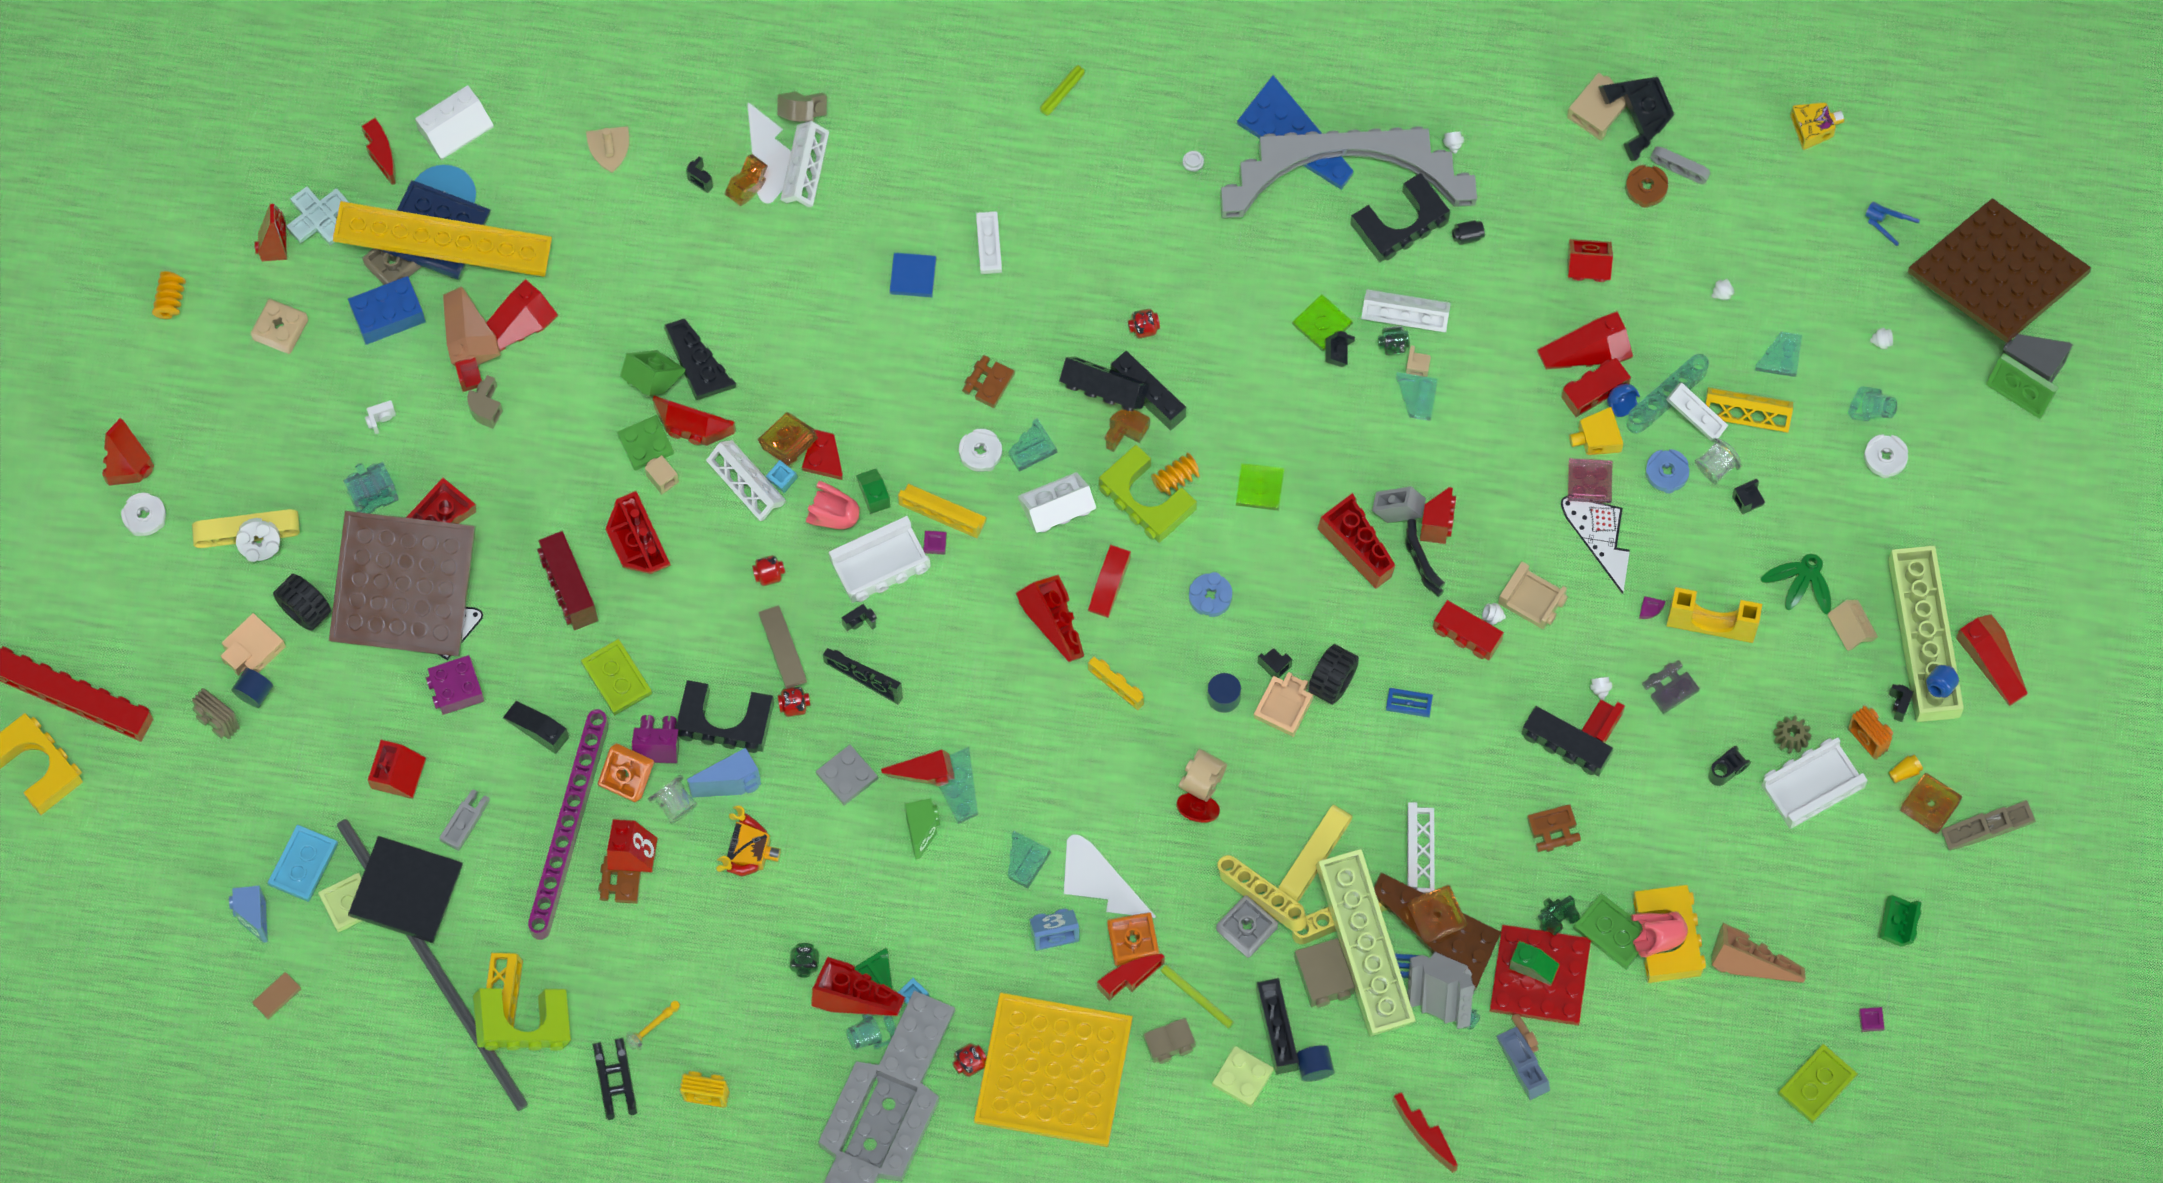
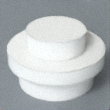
(1193, 161)

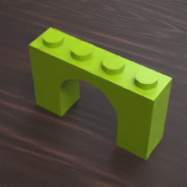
(1156, 520)
(496, 1032)

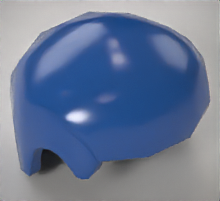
(1623, 399)

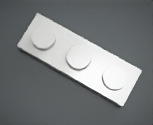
(989, 242)
(1696, 412)

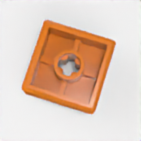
(1870, 731)
(614, 777)
(1140, 927)

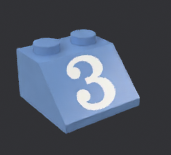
(250, 909)
(1054, 929)

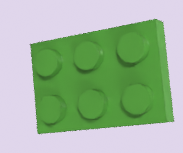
(2022, 386)
(1610, 930)

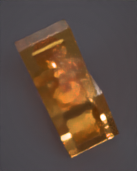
(748, 182)
(1126, 423)

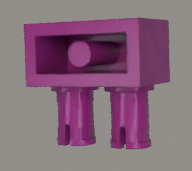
(657, 743)

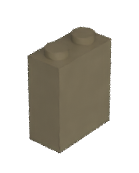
(1324, 973)

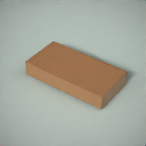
(276, 995)

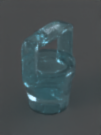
(1873, 405)
(868, 1033)

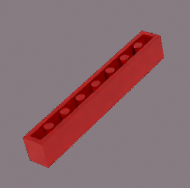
(74, 695)

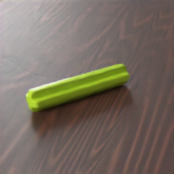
(1062, 90)

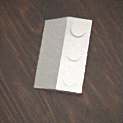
(454, 122)
(1057, 502)

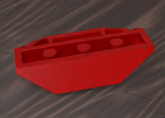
(691, 423)
(635, 536)

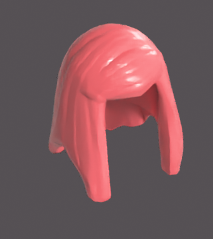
(832, 508)
(1659, 932)

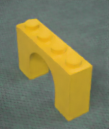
(1734, 625)
(60, 777)
(1685, 960)

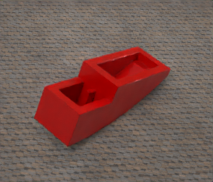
(379, 149)
(1109, 581)
(1129, 975)

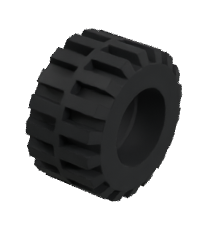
(302, 602)
(1333, 674)

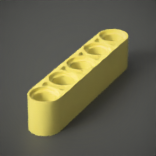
(224, 530)
(1316, 850)
(1266, 901)
(1316, 931)

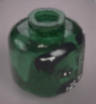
(1394, 340)
(804, 959)

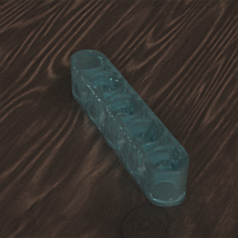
(1658, 398)

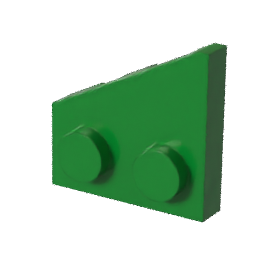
(877, 967)

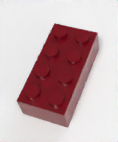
(566, 581)

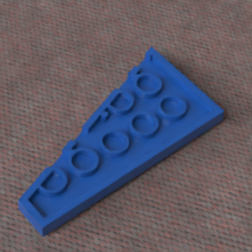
(1278, 113)

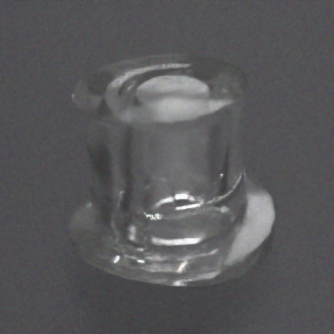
(1718, 461)
(674, 800)

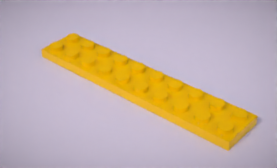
(442, 239)

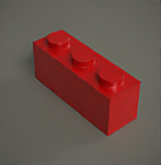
(1594, 386)
(1467, 630)

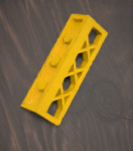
(1752, 402)
(942, 510)
(511, 982)

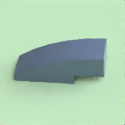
(1523, 1063)

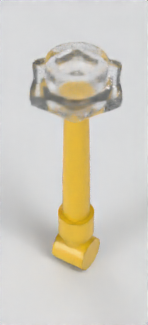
(635, 1040)

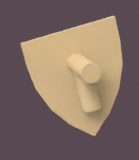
(609, 146)

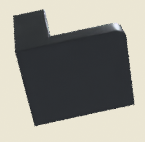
(1748, 496)
(1275, 663)

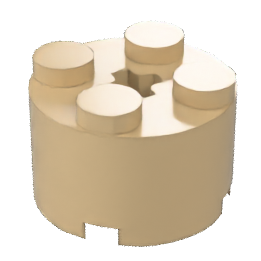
(1203, 775)

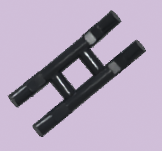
(1429, 577)
(604, 1071)

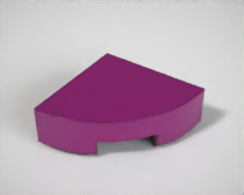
(1651, 607)

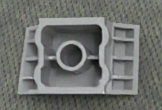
(1441, 988)

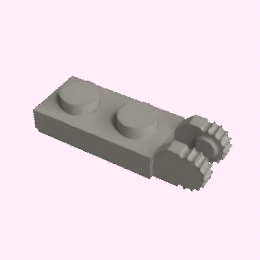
(463, 821)

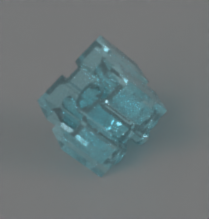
(370, 488)

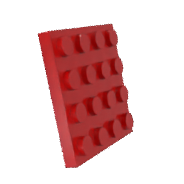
(1534, 999)

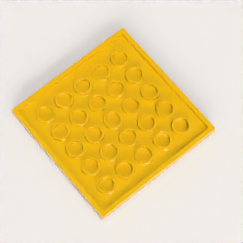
(1053, 1069)

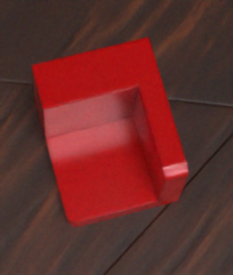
(468, 374)

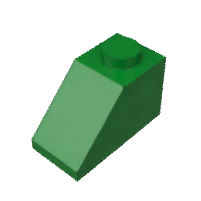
(873, 490)
(1533, 963)

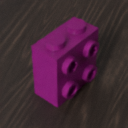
(454, 685)

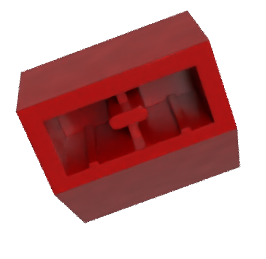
(1438, 517)
(396, 769)

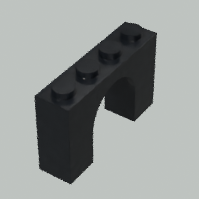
(1386, 241)
(748, 734)

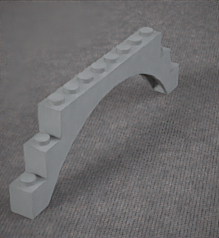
(1402, 147)

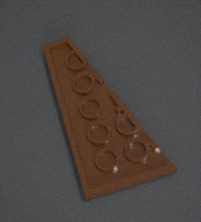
(1467, 946)

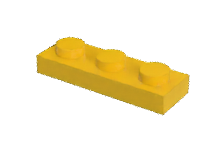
(1116, 682)

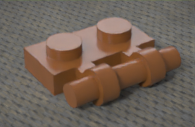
(993, 386)
(1550, 822)
(626, 888)

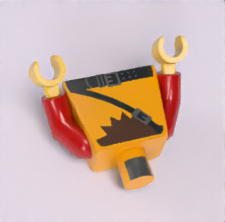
(748, 846)

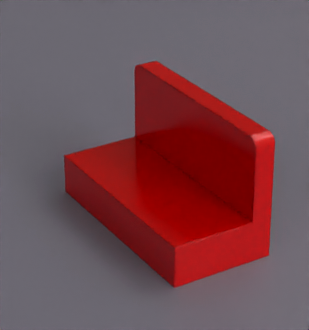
(1603, 720)

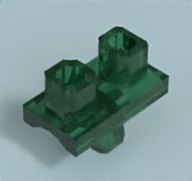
(1556, 912)

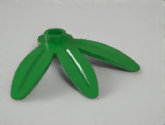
(1799, 586)

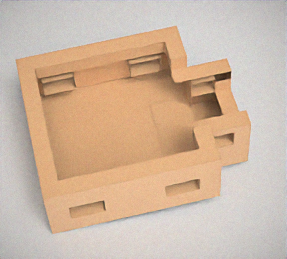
(251, 646)
(1284, 704)

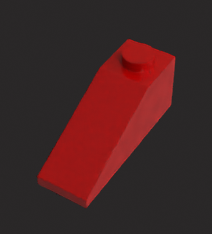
(929, 769)

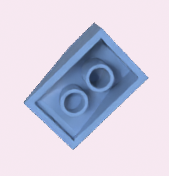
(728, 777)

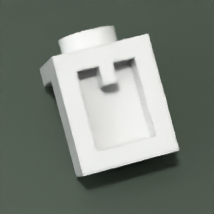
(381, 412)

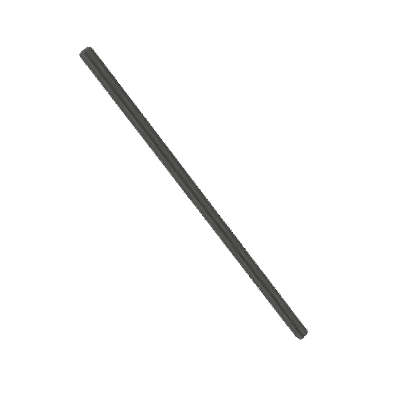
(444, 984)

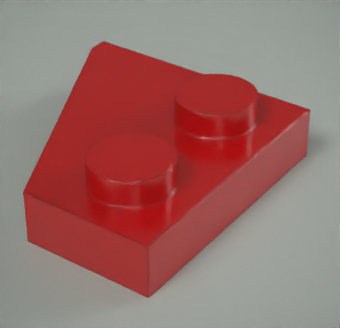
(823, 457)

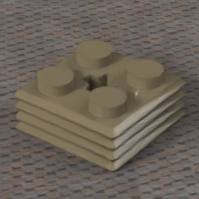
(378, 264)
(215, 713)

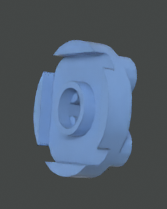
(1667, 482)
(1209, 606)

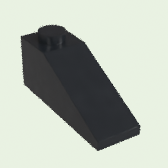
(537, 726)

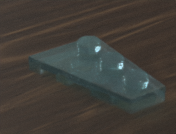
(961, 791)

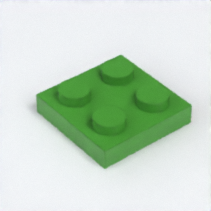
(644, 442)

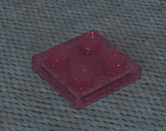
(1590, 480)

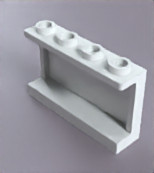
(879, 560)
(1812, 782)

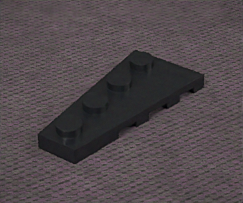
(701, 369)
(864, 675)

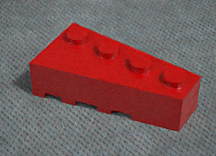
(444, 504)
(1357, 541)

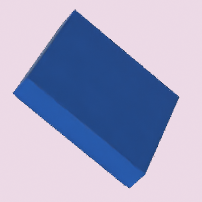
(913, 275)

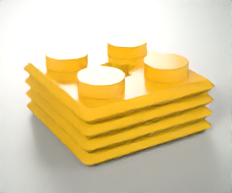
(704, 1090)

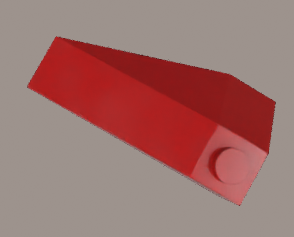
(1047, 607)
(848, 991)

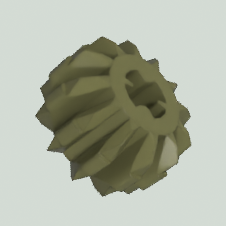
(1783, 734)

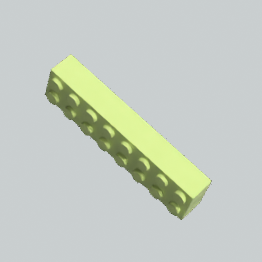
(1924, 628)
(1365, 942)

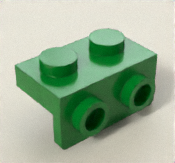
(1900, 921)

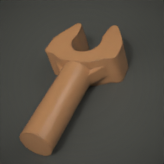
(1528, 1036)

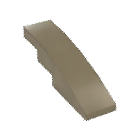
(782, 647)
(1988, 826)

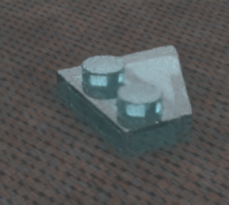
(1032, 447)
(1026, 859)

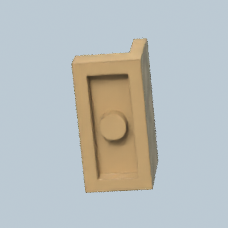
(1852, 624)

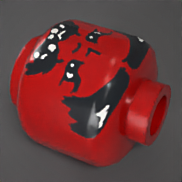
(1144, 323)
(768, 570)
(793, 701)
(969, 1060)

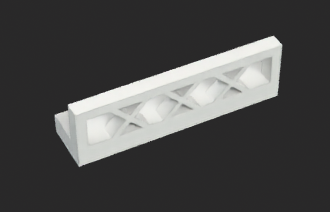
(801, 160)
(1406, 310)
(750, 474)
(1412, 846)

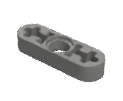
(1680, 165)

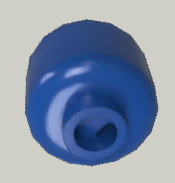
(1942, 681)

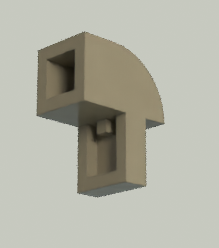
(800, 107)
(482, 407)

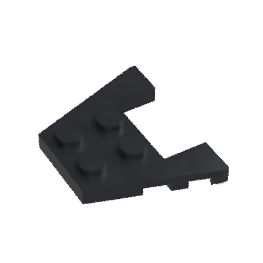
(1647, 106)

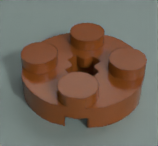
(1643, 196)

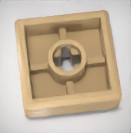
(284, 337)

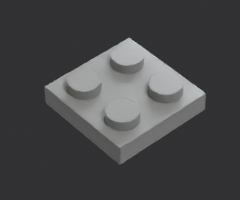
(847, 775)

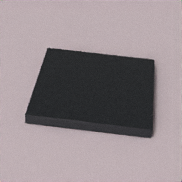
(405, 889)

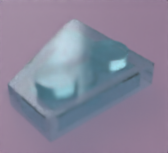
(1782, 355)
(1418, 394)

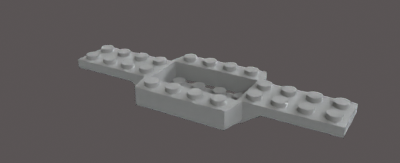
(899, 1079)

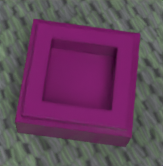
(935, 542)
(1871, 1019)

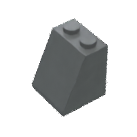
(2039, 354)

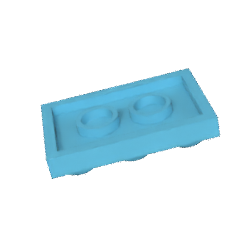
(302, 863)

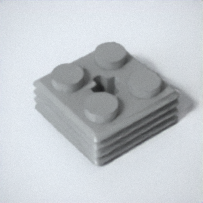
(1247, 912)

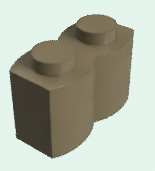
(1170, 1040)

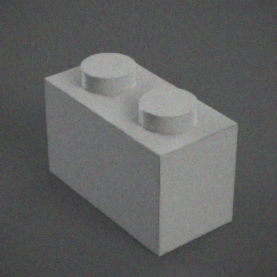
(1399, 504)

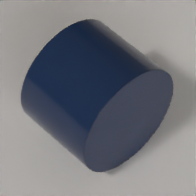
(252, 687)
(1224, 692)
(1315, 1063)

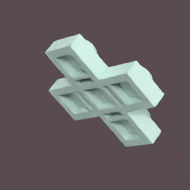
(315, 215)

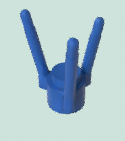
(1878, 213)

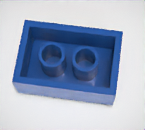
(386, 310)

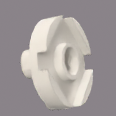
(984, 461)
(1884, 467)
(147, 525)
(257, 551)

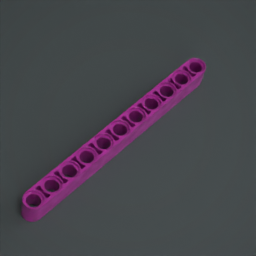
(568, 834)

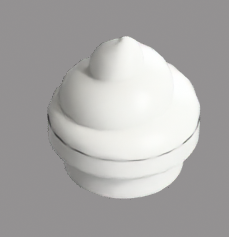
(1453, 141)
(1723, 290)
(1882, 338)
(1493, 613)
(1601, 687)

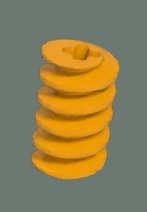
(167, 295)
(1175, 474)

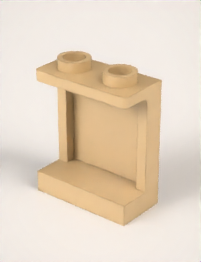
(1591, 111)
(1532, 597)

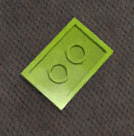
(616, 677)
(1817, 1083)

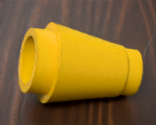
(1907, 768)

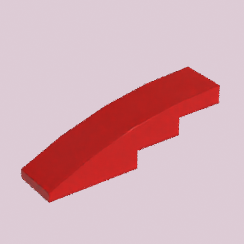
(1430, 1138)

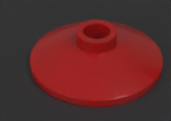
(1197, 809)

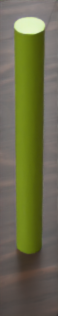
(1198, 997)

